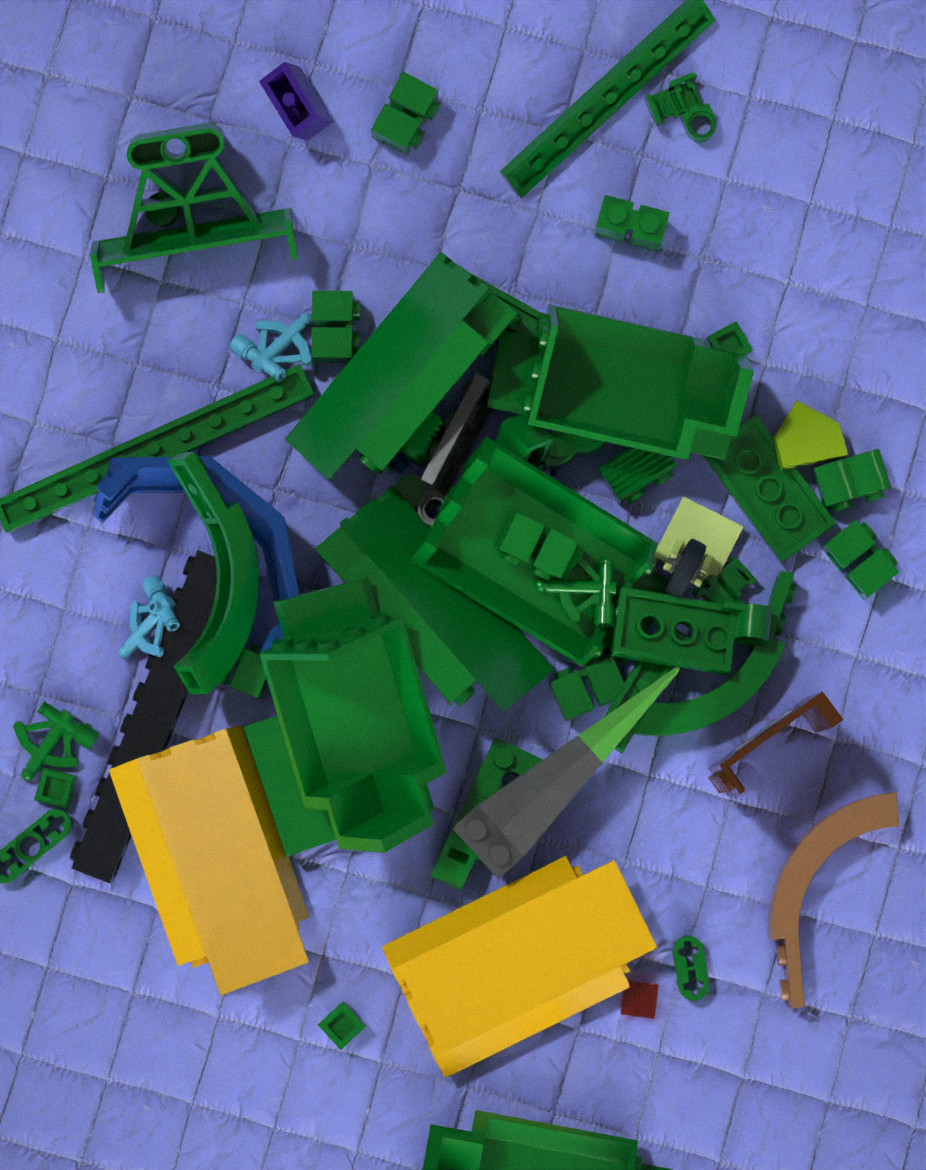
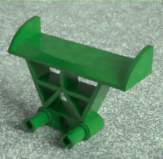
(202, 143)

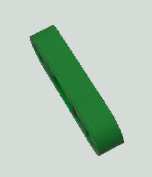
(44, 823)

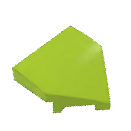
(808, 438)

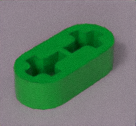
(699, 967)

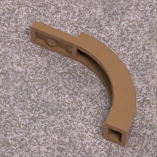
(799, 868)

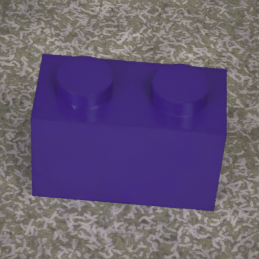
(296, 101)

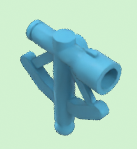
(268, 359)
(160, 614)

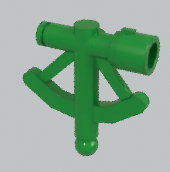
(601, 589)
(61, 724)

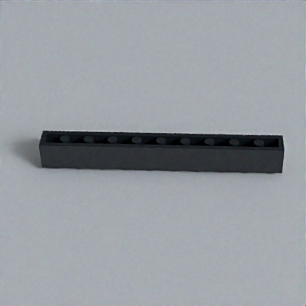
(151, 723)

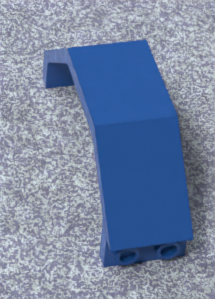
(266, 524)

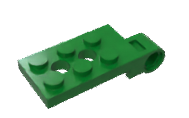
(711, 624)
(456, 857)

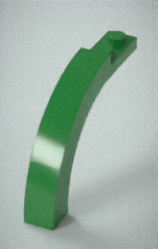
(236, 579)
(694, 714)

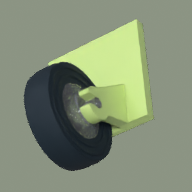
(695, 545)

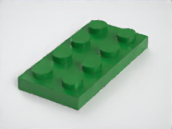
(772, 499)

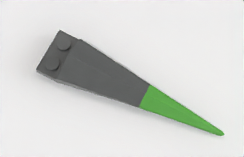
(519, 813)

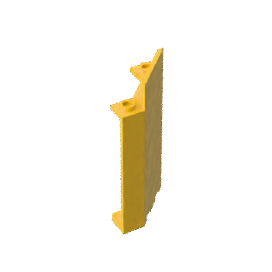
(214, 858)
(519, 960)

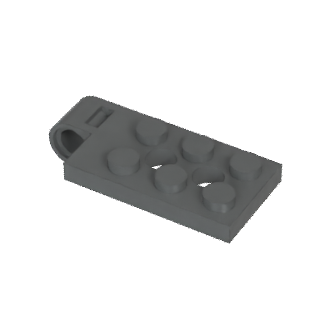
(451, 452)

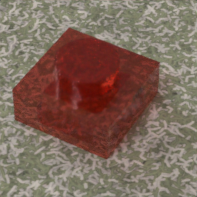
(639, 999)

